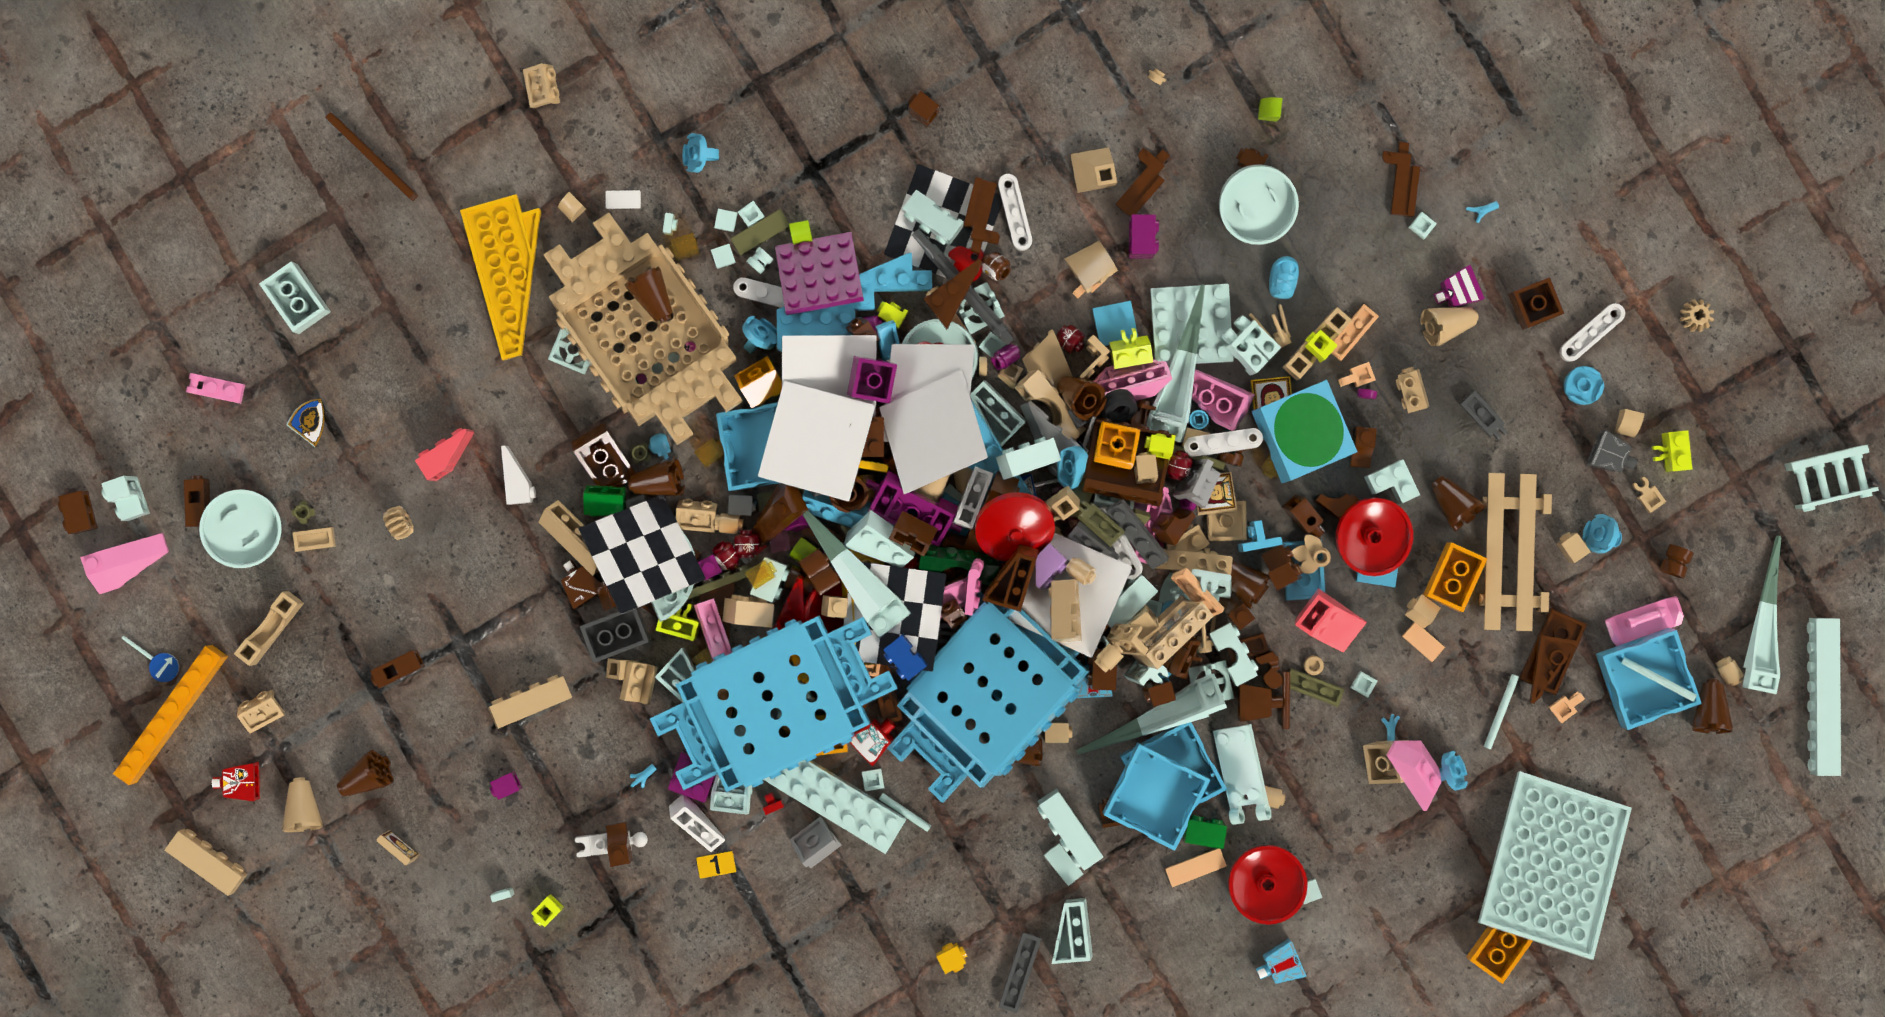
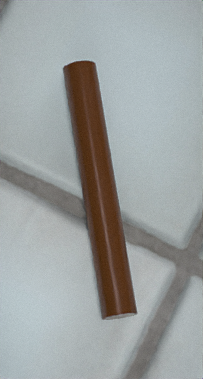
(1286, 700)

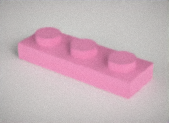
(712, 628)

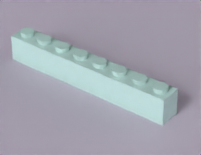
(1824, 696)

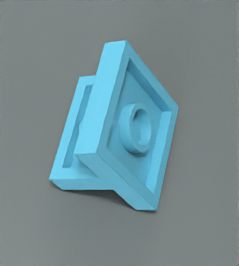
(1256, 532)

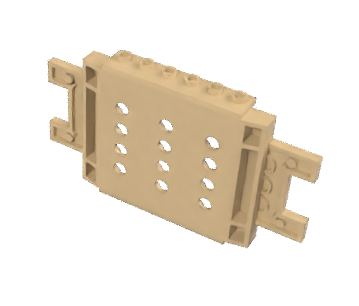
(600, 277)

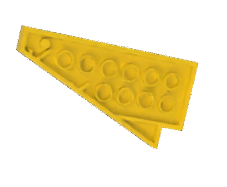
(504, 256)

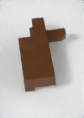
(1405, 181)
(1145, 184)
(978, 214)

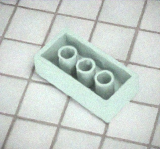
(1070, 829)

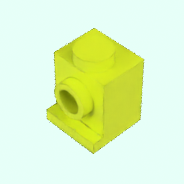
(892, 312)
(1327, 345)
(1160, 445)
(552, 904)

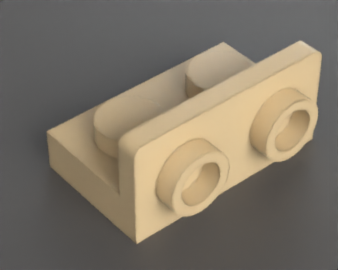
(541, 85)
(696, 515)
(1191, 541)
(1127, 639)
(638, 682)
(259, 711)

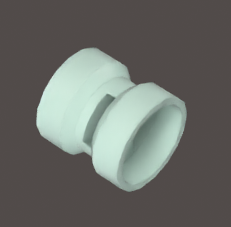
(763, 257)

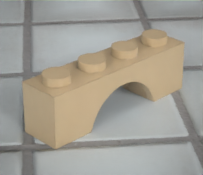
(1303, 358)
(1036, 387)
(1063, 503)
(263, 637)

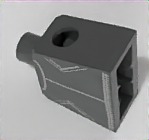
(1610, 453)

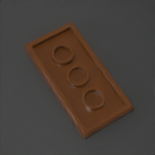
(1558, 626)

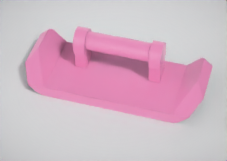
(1645, 620)

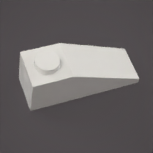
(517, 484)
(973, 498)
(694, 822)

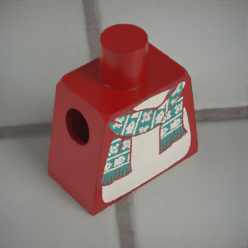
(873, 739)

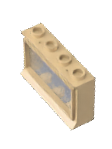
(1175, 628)

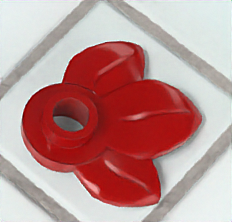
(962, 258)

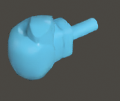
(659, 445)

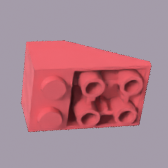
(444, 456)
(1329, 621)

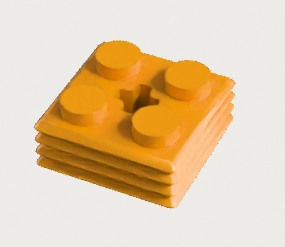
(1128, 442)

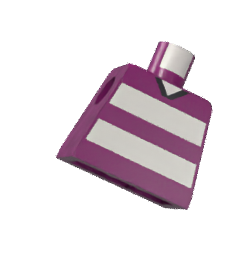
(1460, 289)

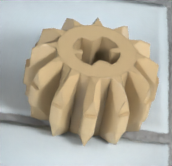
(1703, 312)
(398, 522)

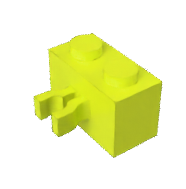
(1130, 351)
(1676, 451)
(680, 625)

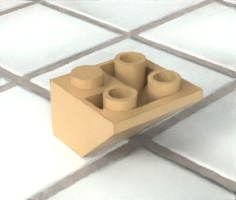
(1093, 170)

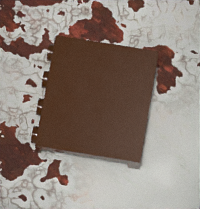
(1119, 481)

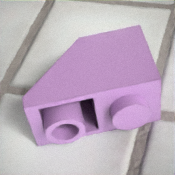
(1048, 565)

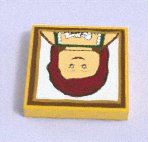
(1270, 390)

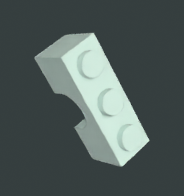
(1243, 668)

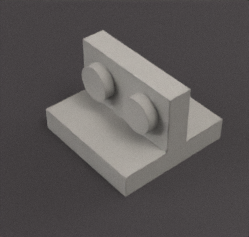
(1199, 484)
(814, 843)

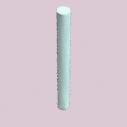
(1659, 679)
(1501, 711)

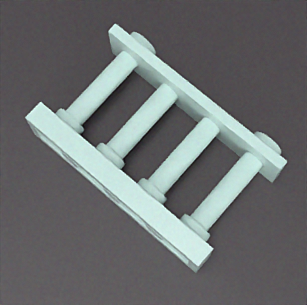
(1836, 459)

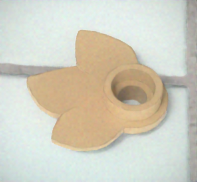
(1308, 554)

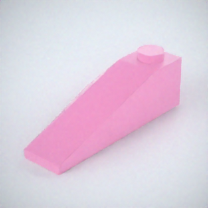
(1221, 400)
(119, 564)

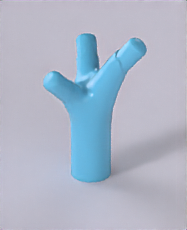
(1482, 210)
(1391, 726)
(641, 777)

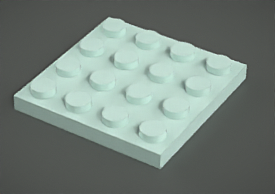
(1171, 313)

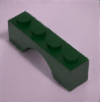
(942, 558)

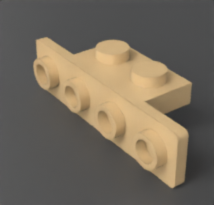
(1208, 562)

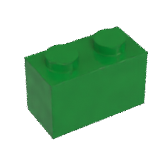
(603, 500)
(1205, 832)

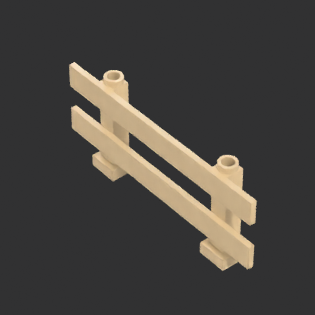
(1527, 505)

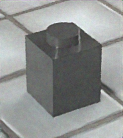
(742, 505)

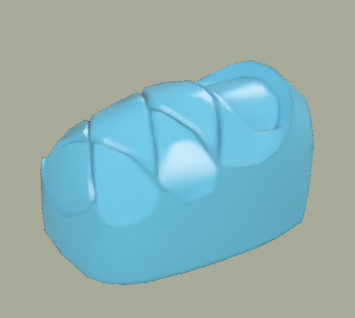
(1283, 277)
(1072, 466)

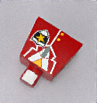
(239, 782)

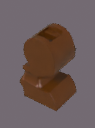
(1270, 677)

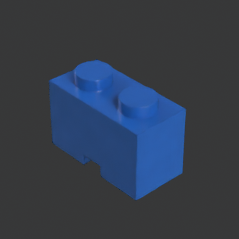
(906, 661)

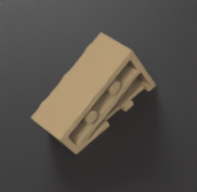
(1065, 611)

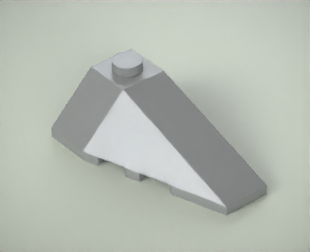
(1041, 427)

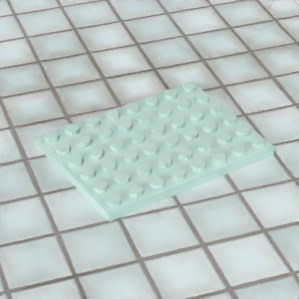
(1555, 865)

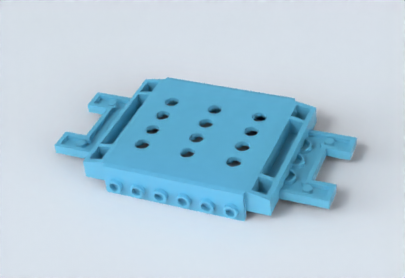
(833, 672)
(944, 737)

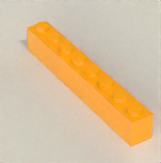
(170, 715)

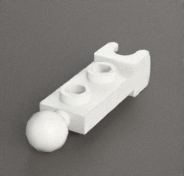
(598, 843)

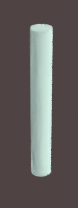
(905, 812)

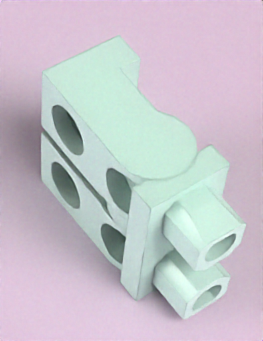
(1250, 345)

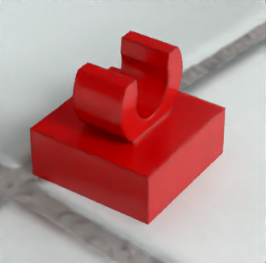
(772, 804)

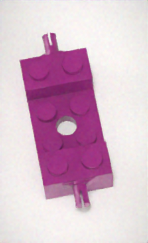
(891, 501)

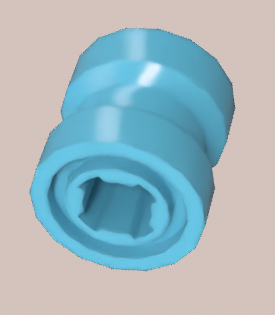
(1195, 422)

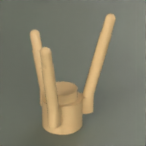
(1281, 337)
(1206, 643)

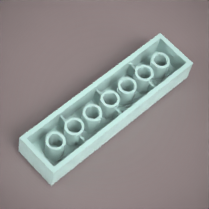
(841, 803)

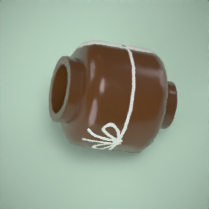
(996, 266)

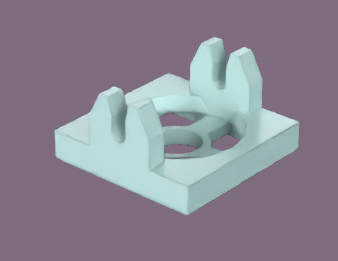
(972, 326)
(556, 357)
(1212, 580)
(1221, 667)
(1144, 673)

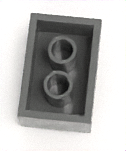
(615, 634)

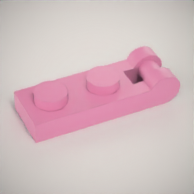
(216, 388)
(973, 587)

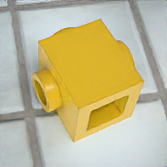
(952, 957)

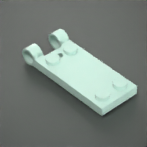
(1241, 772)

